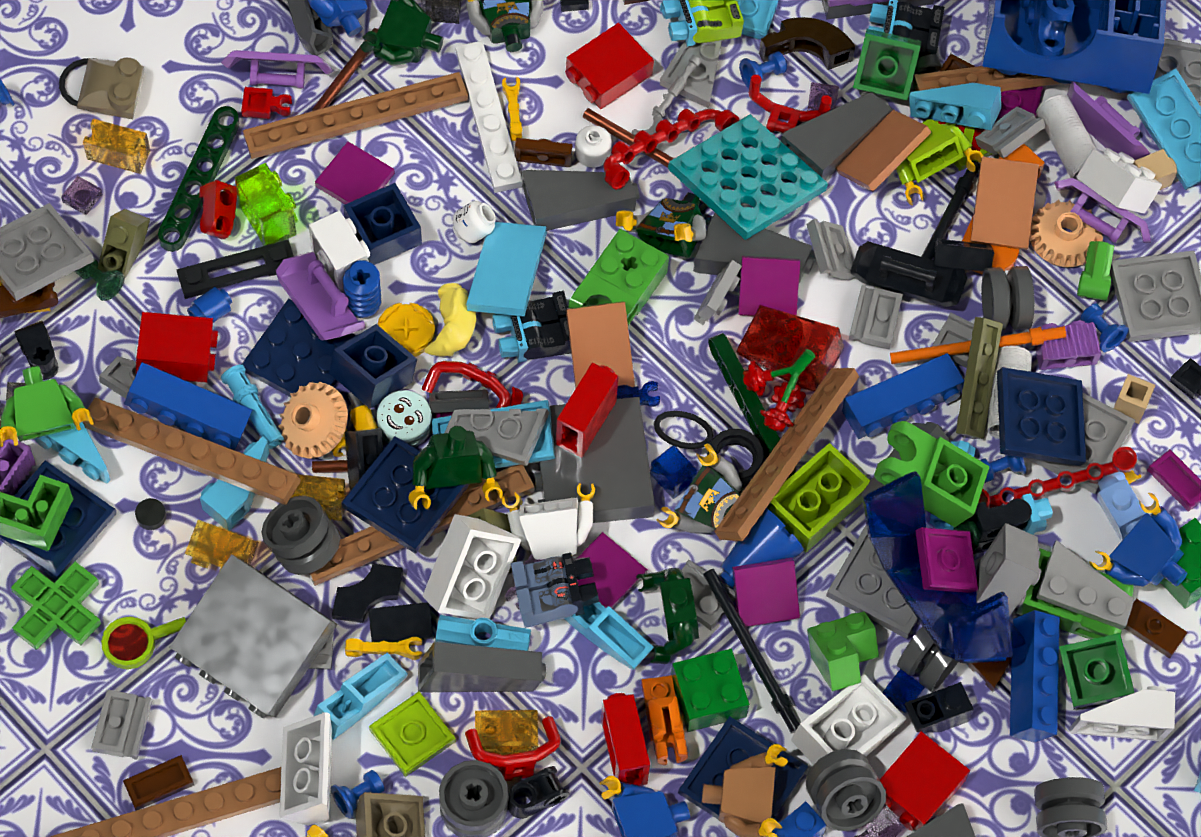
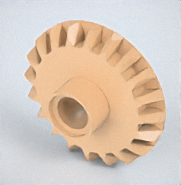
(1055, 243)
(326, 422)

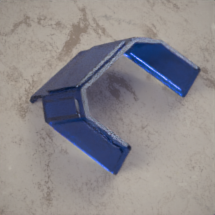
(952, 619)

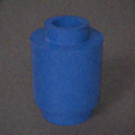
(211, 304)

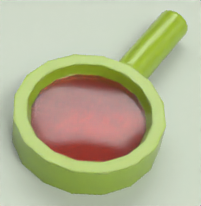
(131, 642)

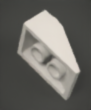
(1139, 716)
(852, 720)

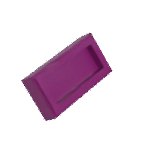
(1177, 479)

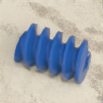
(362, 289)

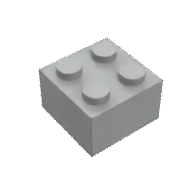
(1009, 566)

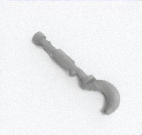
(673, 91)

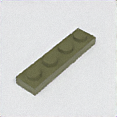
(979, 378)

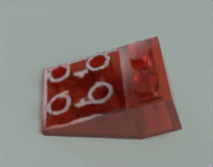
(780, 338)

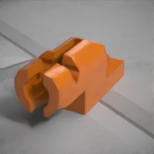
(664, 718)

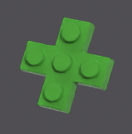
(55, 605)

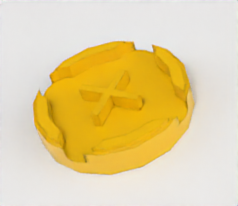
(409, 326)

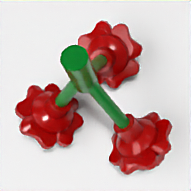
(787, 396)

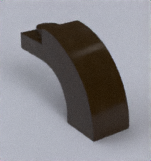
(810, 36)

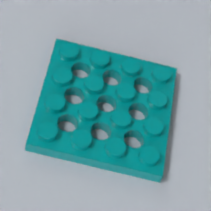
(747, 190)

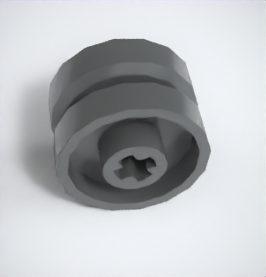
(1008, 296)
(301, 535)
(924, 651)
(845, 790)
(457, 794)
(1070, 808)

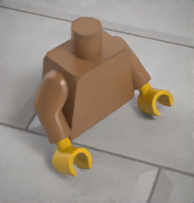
(748, 794)

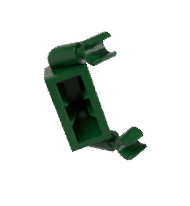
(402, 34)
(677, 608)

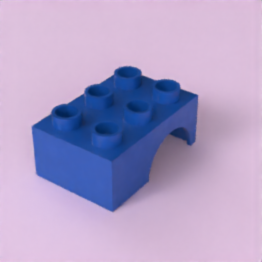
(1105, 46)

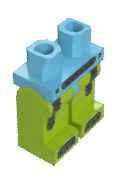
(703, 20)

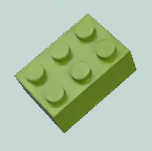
(819, 496)

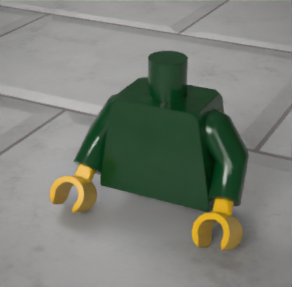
(453, 461)

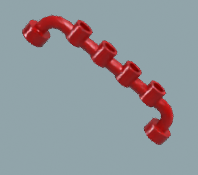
(618, 176)
(1123, 461)

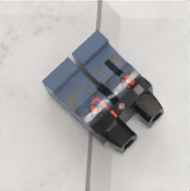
(551, 588)

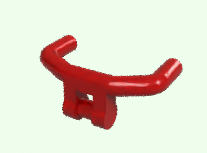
(783, 112)
(470, 373)
(516, 764)

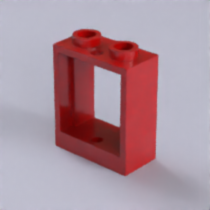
(625, 739)

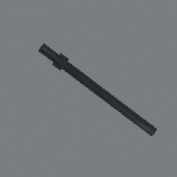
(962, 188)
(780, 701)

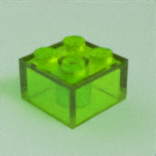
(266, 204)

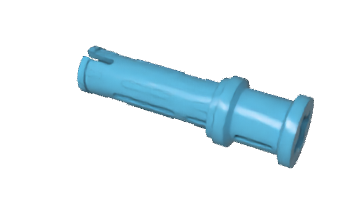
(247, 395)

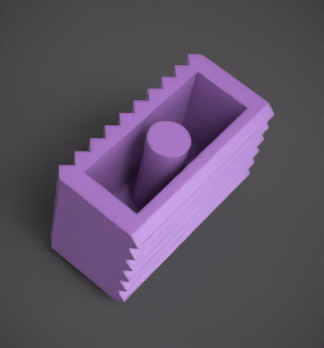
(1077, 349)
(14, 465)

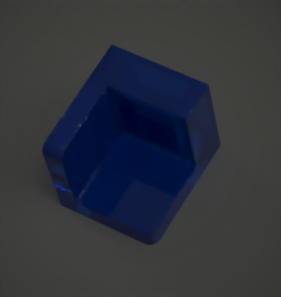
(673, 471)

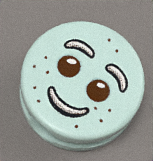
(405, 416)

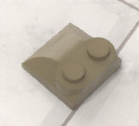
(111, 87)
(390, 815)

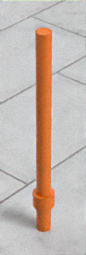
(1035, 336)

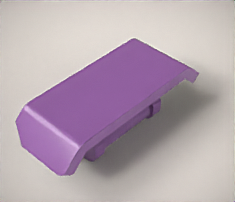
(276, 79)
(1106, 123)
(1095, 222)
(317, 296)

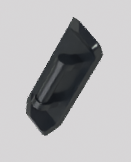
(908, 274)

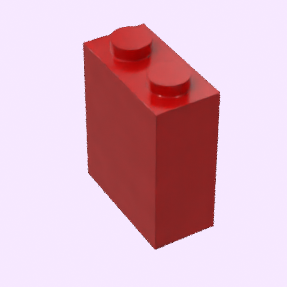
(609, 66)
(177, 345)
(587, 409)
(922, 782)

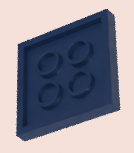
(292, 353)
(1041, 416)
(383, 499)
(80, 527)
(729, 747)

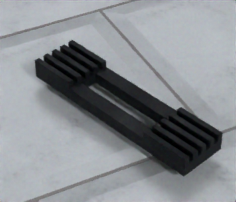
(196, 281)

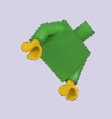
(41, 409)

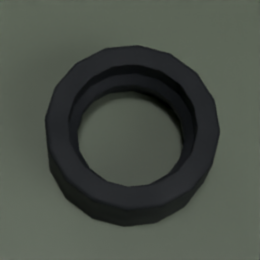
(744, 439)

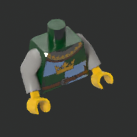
(505, 19)
(670, 226)
(707, 497)

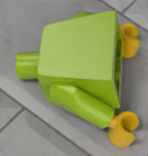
(935, 153)

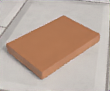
(883, 150)
(1004, 203)
(600, 337)

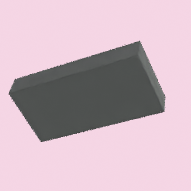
(454, 400)

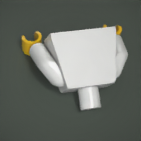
(551, 526)

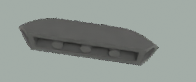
(309, 27)

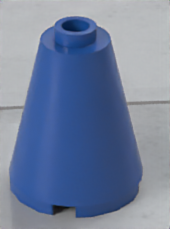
(764, 543)

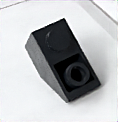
(940, 709)

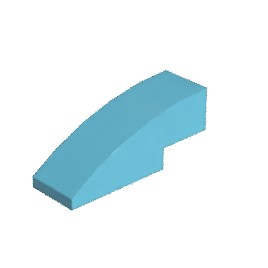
(611, 634)
(361, 693)

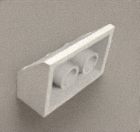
(471, 568)
(306, 770)

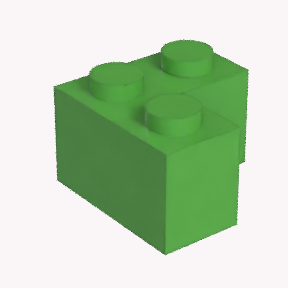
(40, 517)
(841, 646)

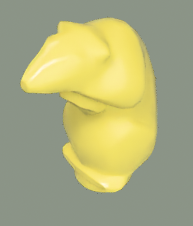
(457, 321)

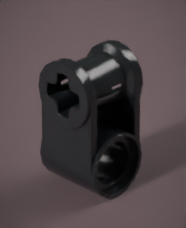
(38, 348)
(541, 789)

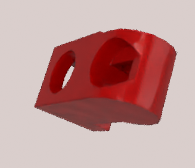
(218, 209)

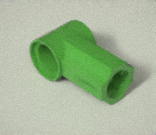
(1095, 278)

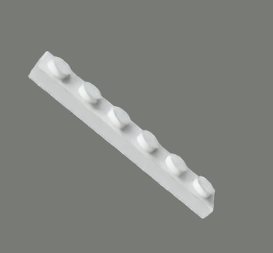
(488, 117)

